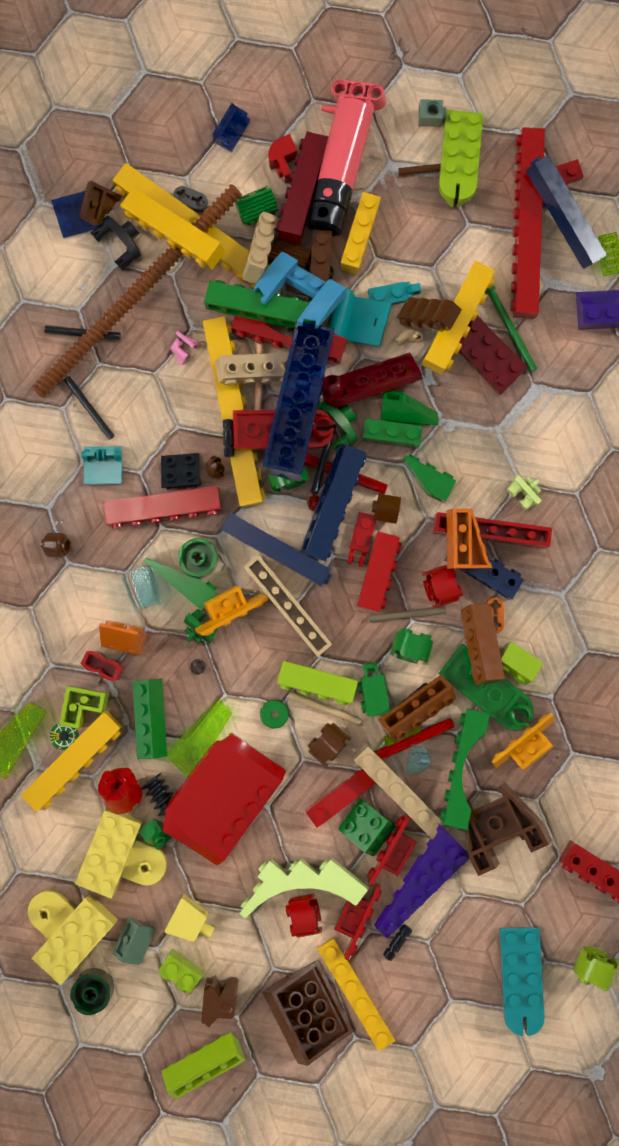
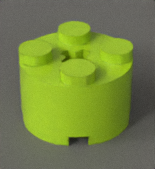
(596, 968)

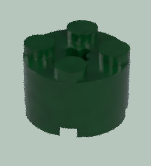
(81, 995)

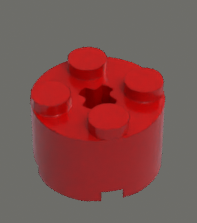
(441, 586)
(120, 790)
(304, 915)

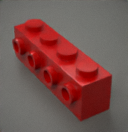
(378, 572)
(591, 869)

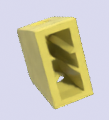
(189, 921)

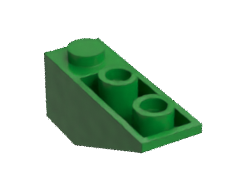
(403, 408)
(432, 482)

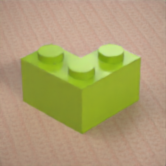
(79, 700)

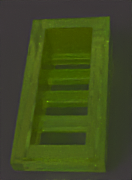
(614, 245)

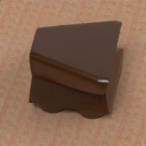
(219, 1000)

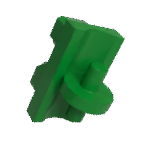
(193, 621)

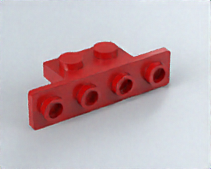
(396, 852)
(353, 918)

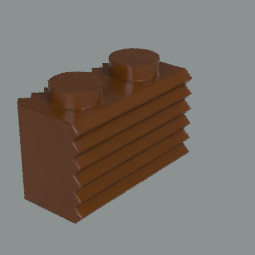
(297, 252)

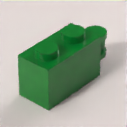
(373, 692)

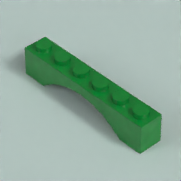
(457, 809)

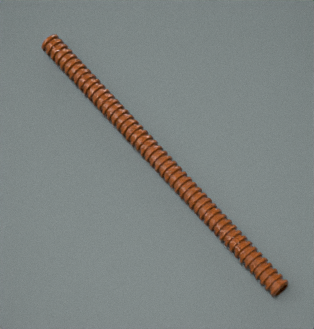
(131, 296)

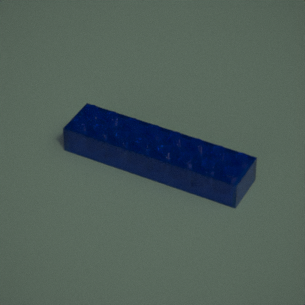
(298, 401)

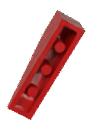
(339, 798)

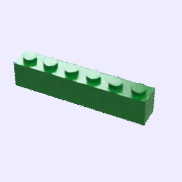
(247, 304)

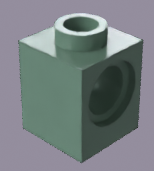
(427, 119)

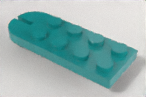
(522, 979)

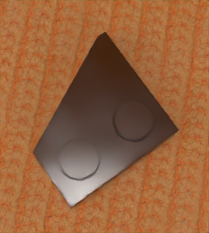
(97, 203)

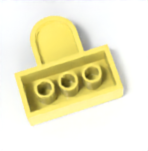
(119, 854)
(69, 931)

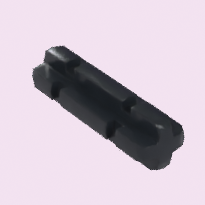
(228, 438)
(397, 942)

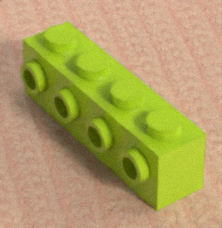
(316, 681)
(202, 1065)

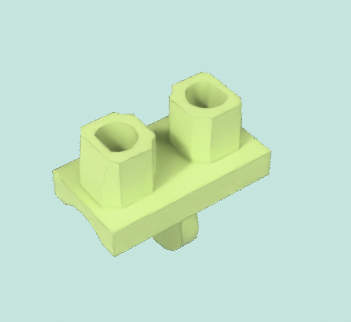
(519, 485)

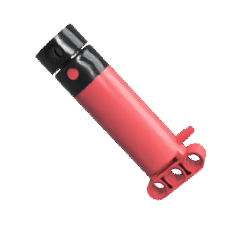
(343, 152)

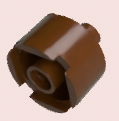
(328, 744)

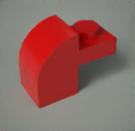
(280, 153)

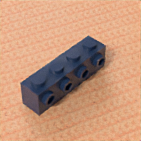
(497, 578)

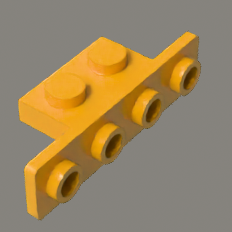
(227, 607)
(528, 747)

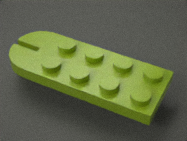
(460, 155)

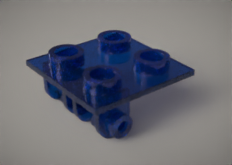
(68, 212)

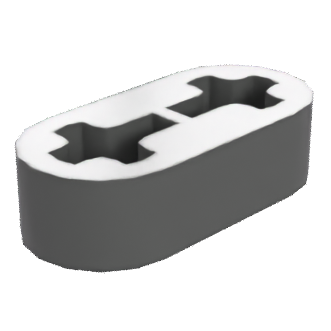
(192, 195)

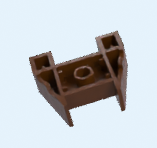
(498, 823)

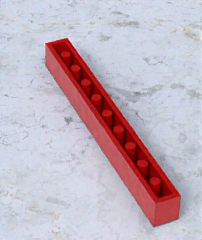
(528, 227)

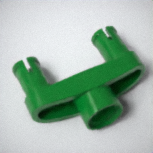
(343, 418)

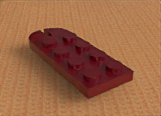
(490, 356)
(370, 380)

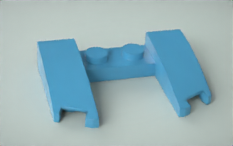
(285, 270)

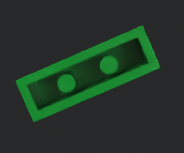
(392, 433)

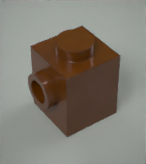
(386, 508)

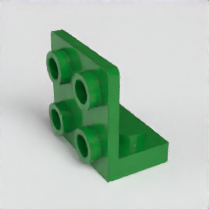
(366, 827)

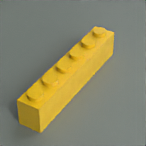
(173, 229)
(469, 296)
(71, 761)

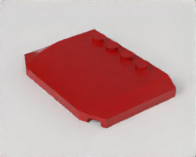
(221, 798)

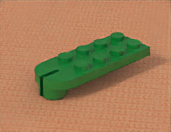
(496, 699)

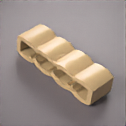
(260, 247)

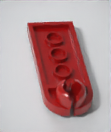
(253, 429)

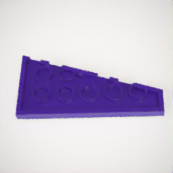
(424, 878)

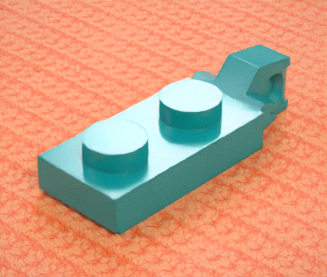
(394, 293)

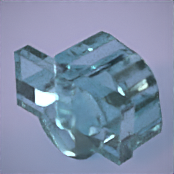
(417, 760)

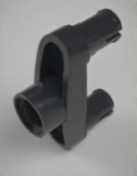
(125, 233)

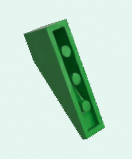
(192, 588)

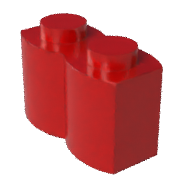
(98, 662)

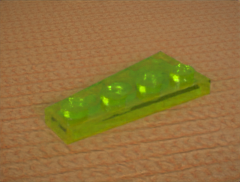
(17, 735)
(197, 740)

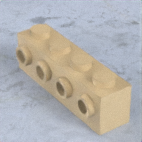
(251, 368)

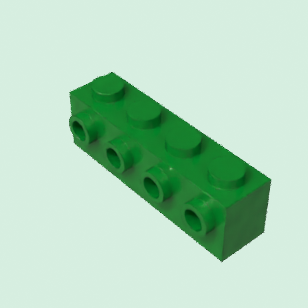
(149, 719)

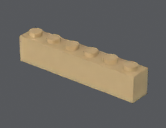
(287, 605)
(397, 790)

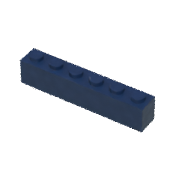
(333, 502)

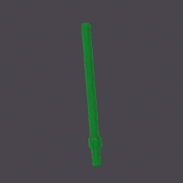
(511, 329)

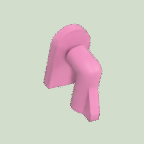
(181, 355)

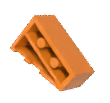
(464, 541)

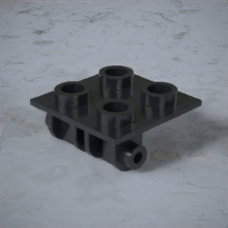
(180, 471)

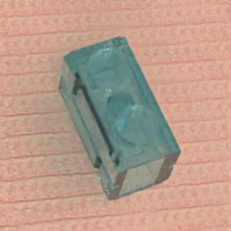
(145, 587)

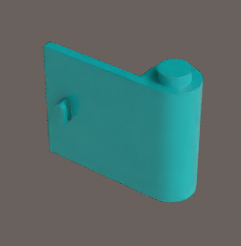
(357, 318)

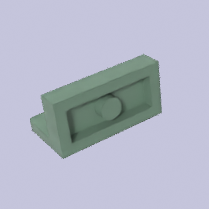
(133, 942)

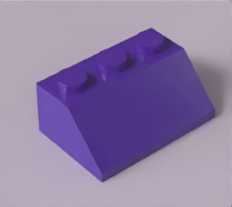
(597, 309)

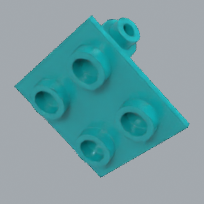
(102, 464)

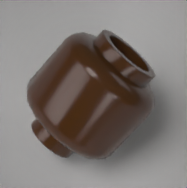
(56, 545)

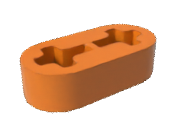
(499, 612)

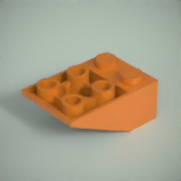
(126, 639)

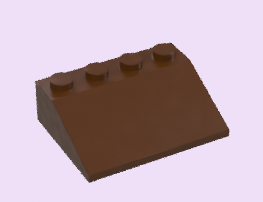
(308, 1013)

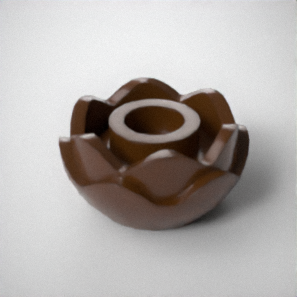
(215, 468)

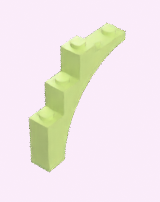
(276, 880)

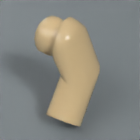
(409, 335)

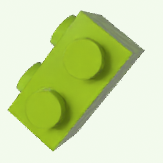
(519, 663)
(180, 971)

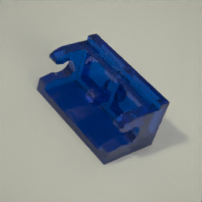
(231, 127)

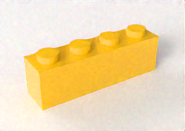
(360, 233)

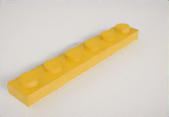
(356, 994)

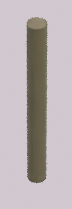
(407, 614)

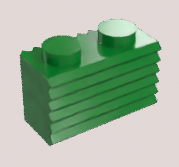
(255, 203)

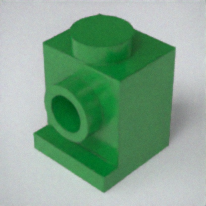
(154, 835)

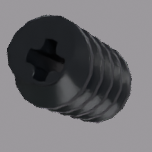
(158, 792)

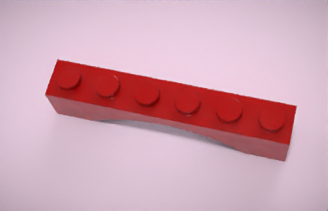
(261, 333)

